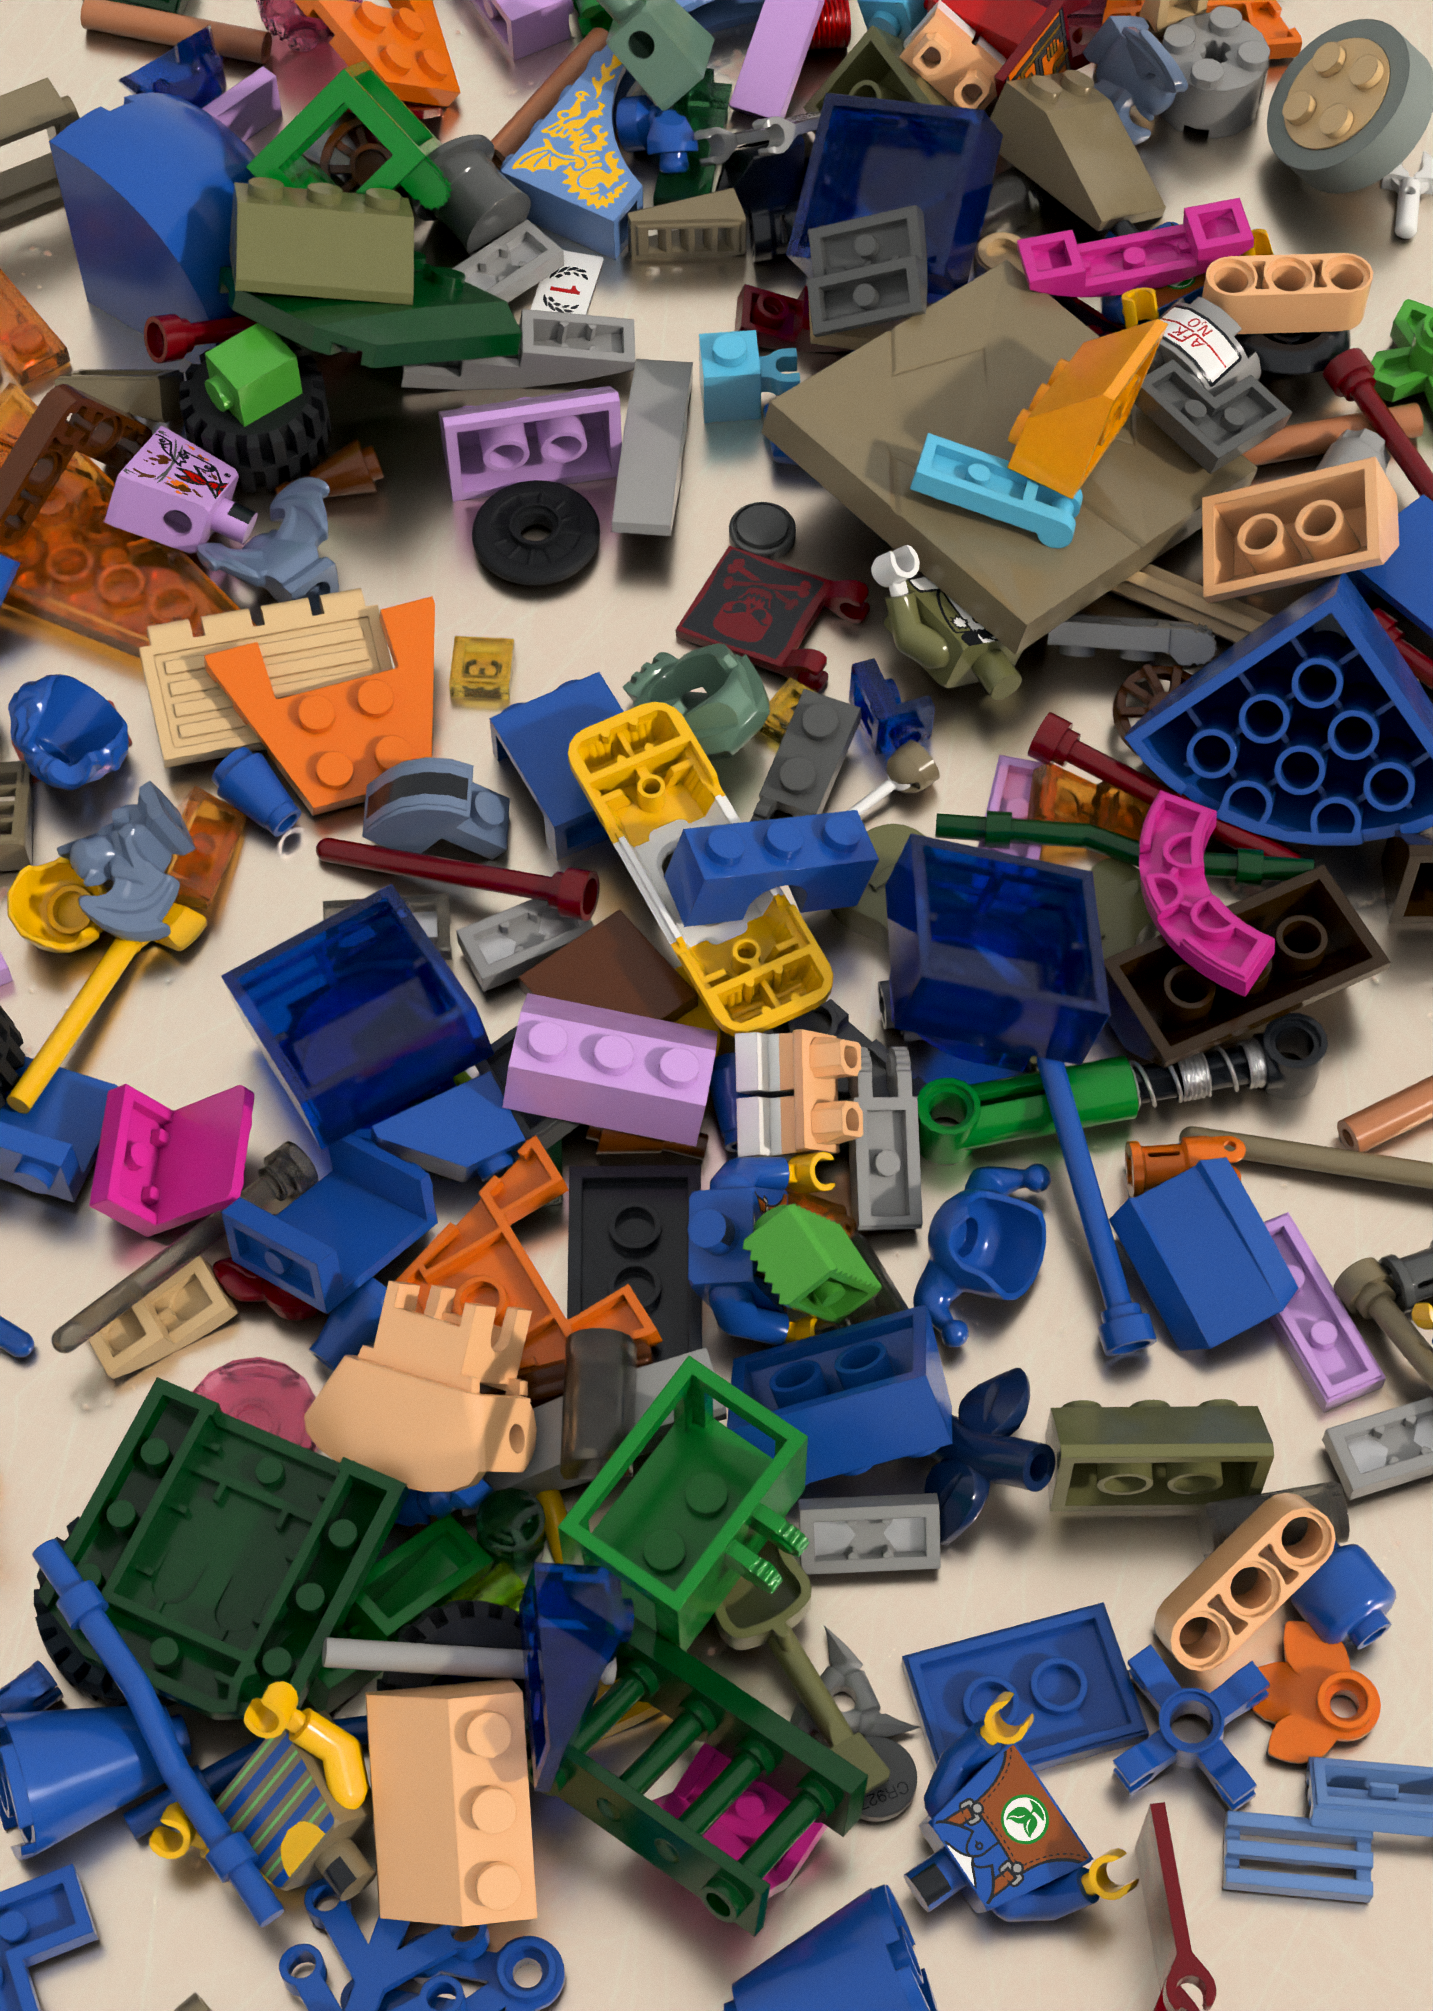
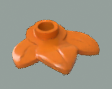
(1302, 1697)

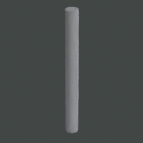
(428, 1658)

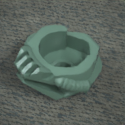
(723, 716)

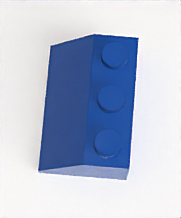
(854, 1392)

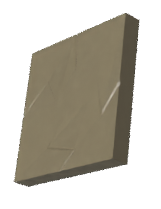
(966, 379)

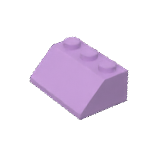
(530, 439)
(610, 1069)

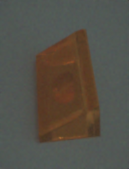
(215, 832)

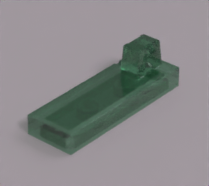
(704, 108)

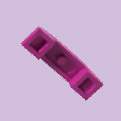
(1136, 260)

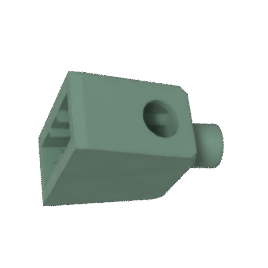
(659, 46)

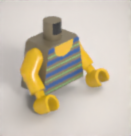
(295, 1800)

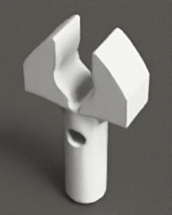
(1409, 194)

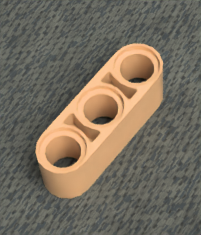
(1290, 291)
(1279, 1571)

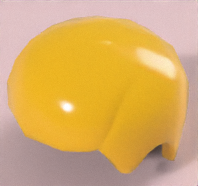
(47, 908)

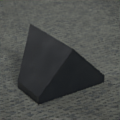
(766, 179)

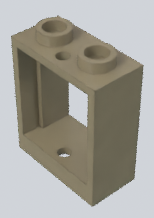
(34, 183)

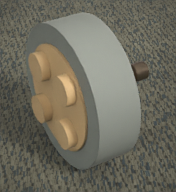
(1351, 106)

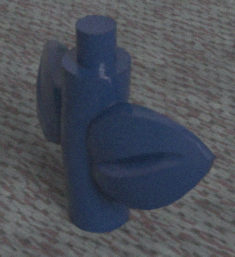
(986, 1452)

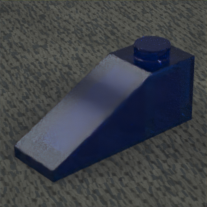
(569, 1640)

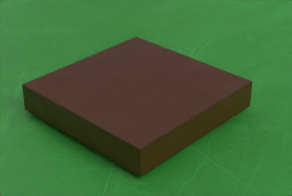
(613, 970)

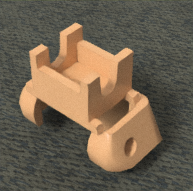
(417, 1399)

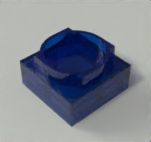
(895, 156)
(994, 954)
(359, 1017)

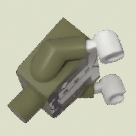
(939, 632)

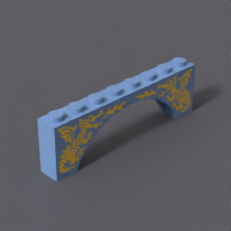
(572, 156)

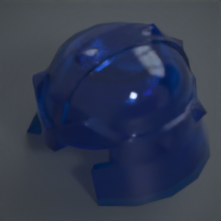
(187, 71)

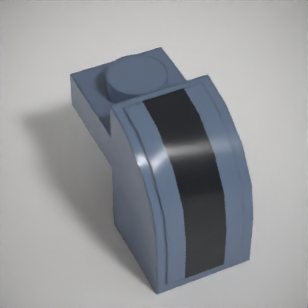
(434, 800)

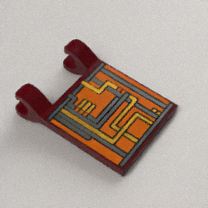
(1047, 47)

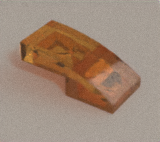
(1070, 798)

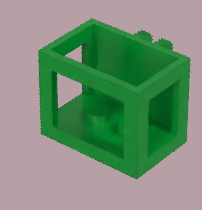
(384, 115)
(693, 1507)

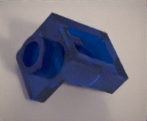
(884, 717)

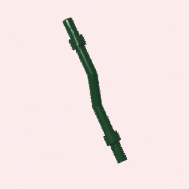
(999, 829)

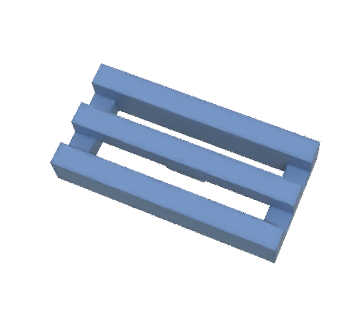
(1370, 1796)
(1296, 1828)

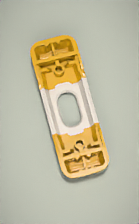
(648, 786)

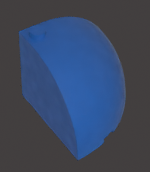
(151, 207)
(1302, 728)

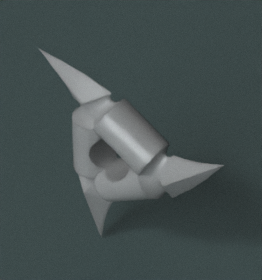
(847, 1677)

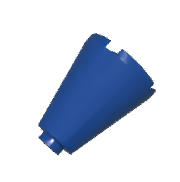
(72, 1770)
(845, 1963)

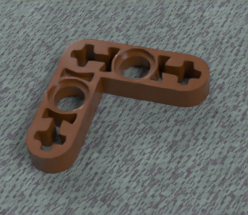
(51, 443)

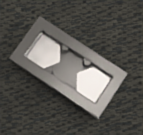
(513, 262)
(516, 941)
(1383, 1448)
(870, 1533)

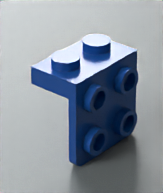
(58, 1138)

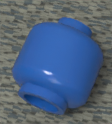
(1346, 1598)

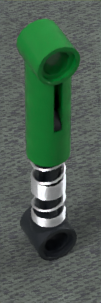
(1114, 1090)

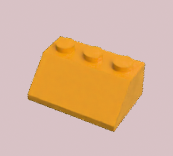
(1083, 408)

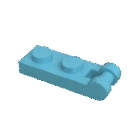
(990, 488)

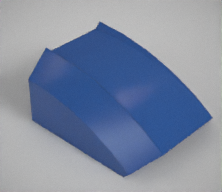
(1204, 1255)

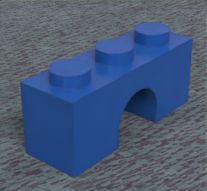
(729, 865)

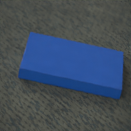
(1058, 1669)

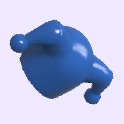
(983, 1245)

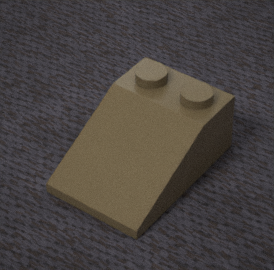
(1075, 148)

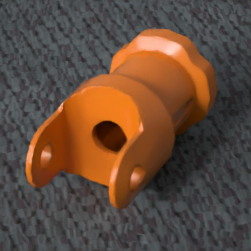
(1155, 1164)

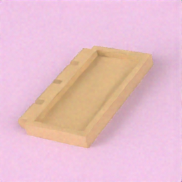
(299, 652)

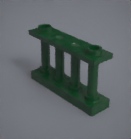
(737, 1725)

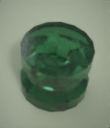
(513, 1515)

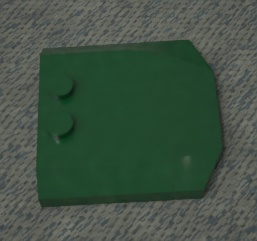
(444, 323)
(225, 1551)

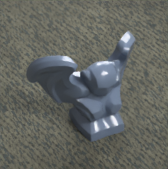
(1134, 71)
(284, 558)
(134, 857)

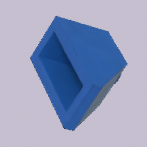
(456, 1132)

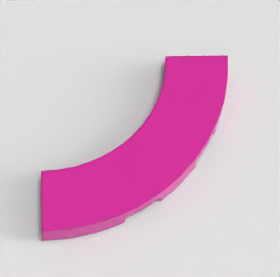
(1182, 904)

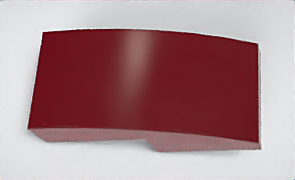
(777, 319)

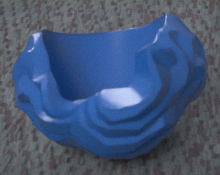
(67, 731)

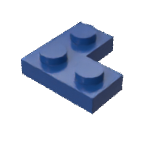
(36, 1924)

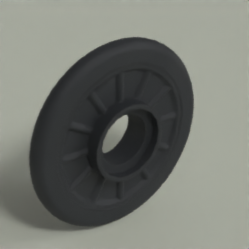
(539, 562)

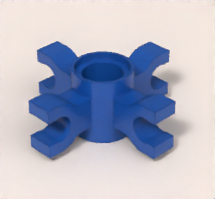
(1157, 1752)

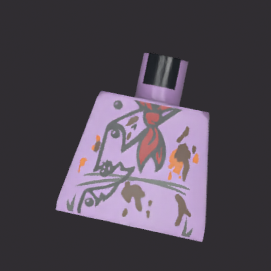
(178, 495)

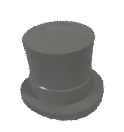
(482, 198)

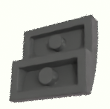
(868, 271)

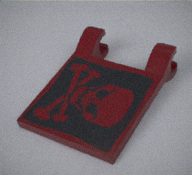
(767, 611)
(1167, 1918)

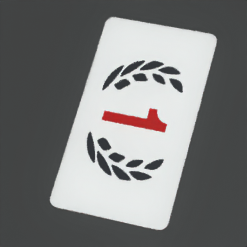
(570, 286)

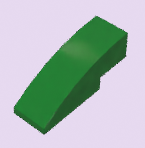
(410, 1579)

